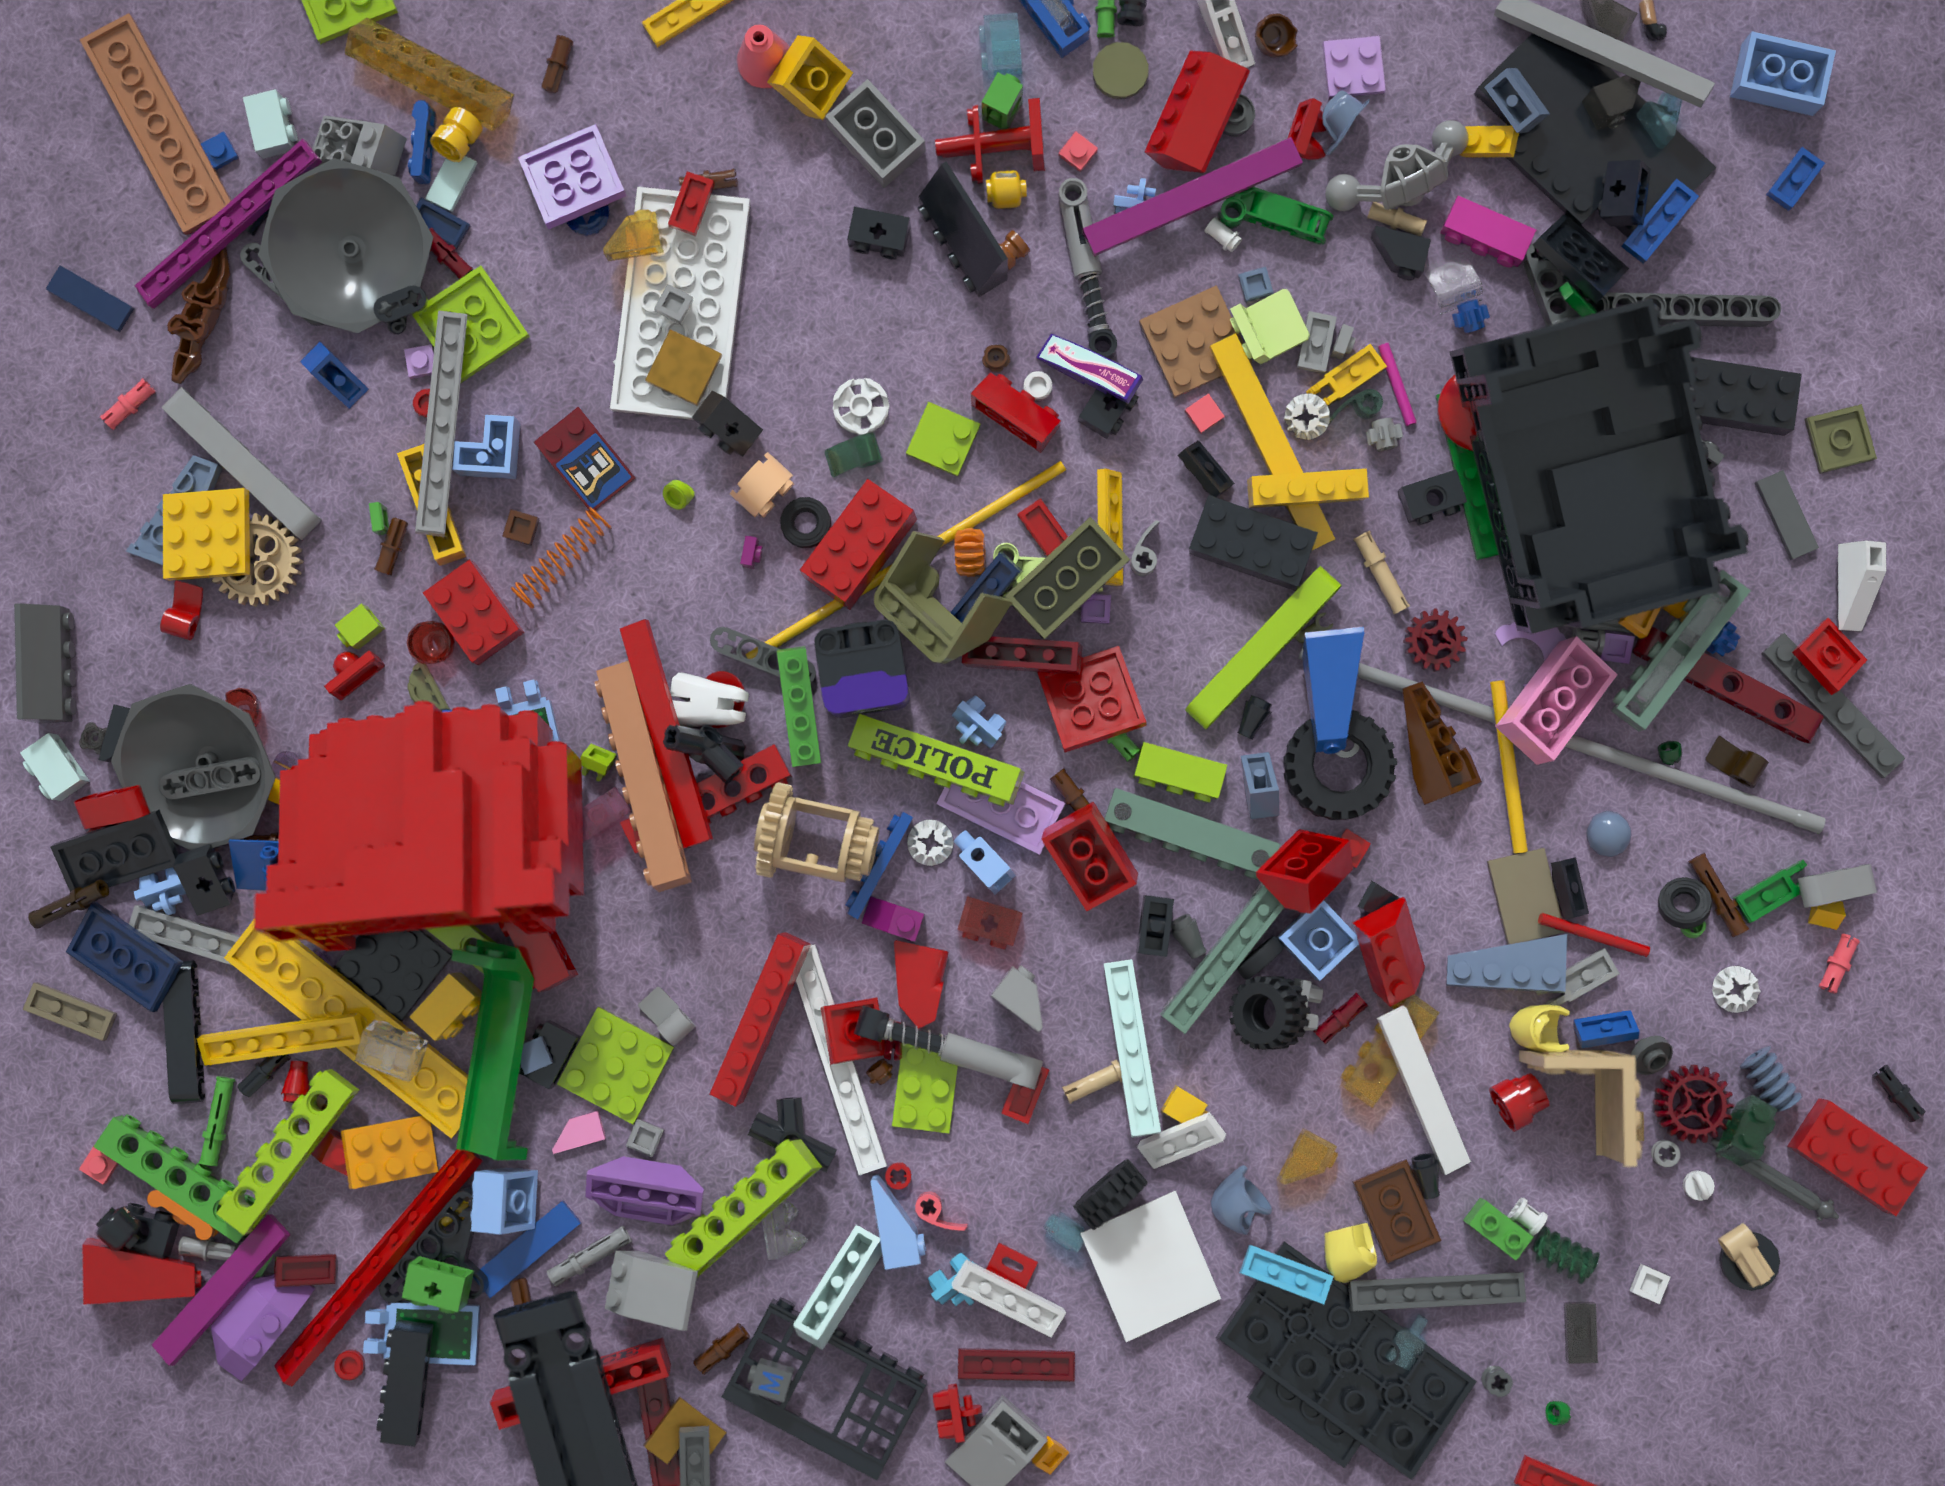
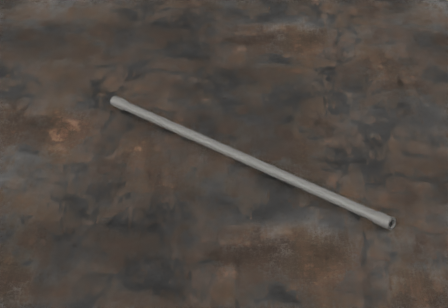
(1797, 817)

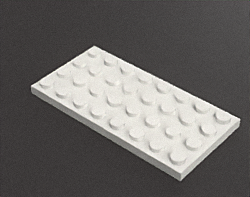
(699, 265)

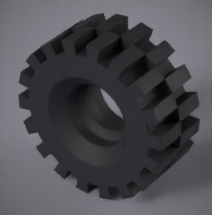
(1110, 1194)

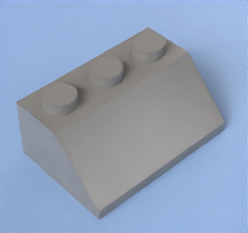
(1020, 995)

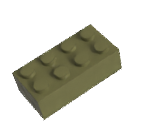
(1067, 578)

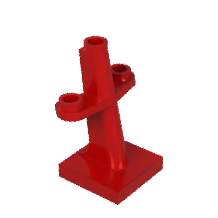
(1009, 139)

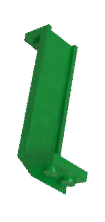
(495, 1050)

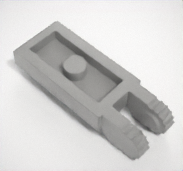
(1585, 976)

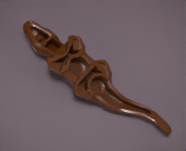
(199, 316)

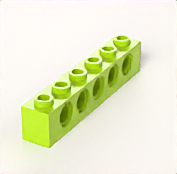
(800, 1167)
(233, 1204)

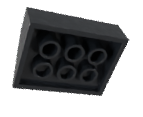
(963, 232)

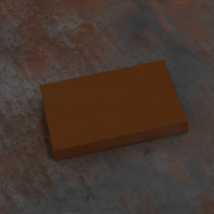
(1396, 1211)

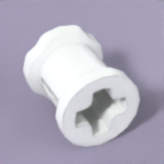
(1528, 1216)

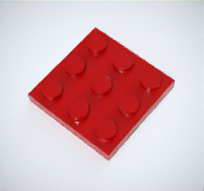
(1095, 703)

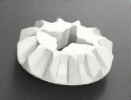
(1316, 407)
(918, 849)
(1723, 984)

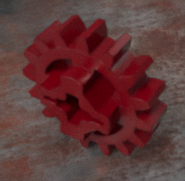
(1440, 628)

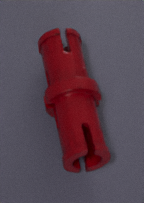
(448, 256)
(1340, 1018)

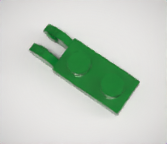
(1769, 893)

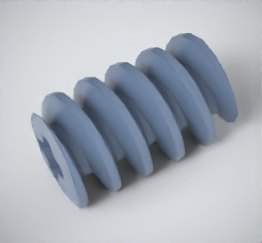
(1771, 1079)

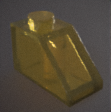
(635, 237)
(1307, 1158)

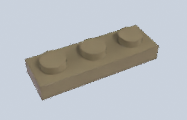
(69, 1011)

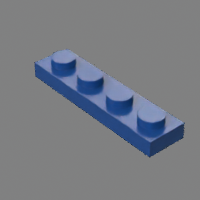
(884, 852)

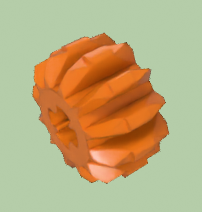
(970, 552)

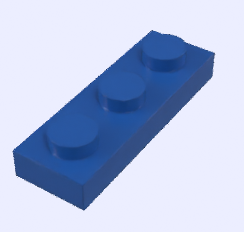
(1660, 221)

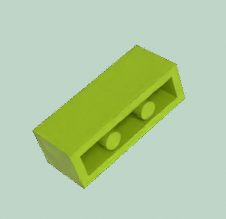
(1179, 772)

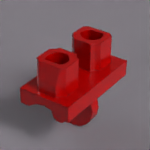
(954, 1427)

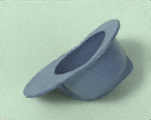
(1339, 116)

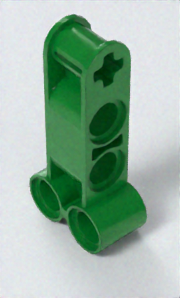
(1277, 214)

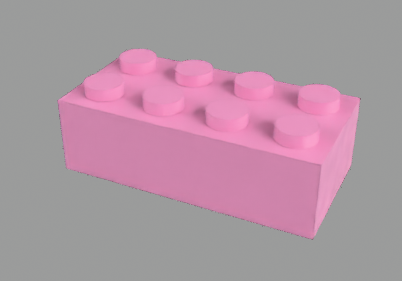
(1556, 700)

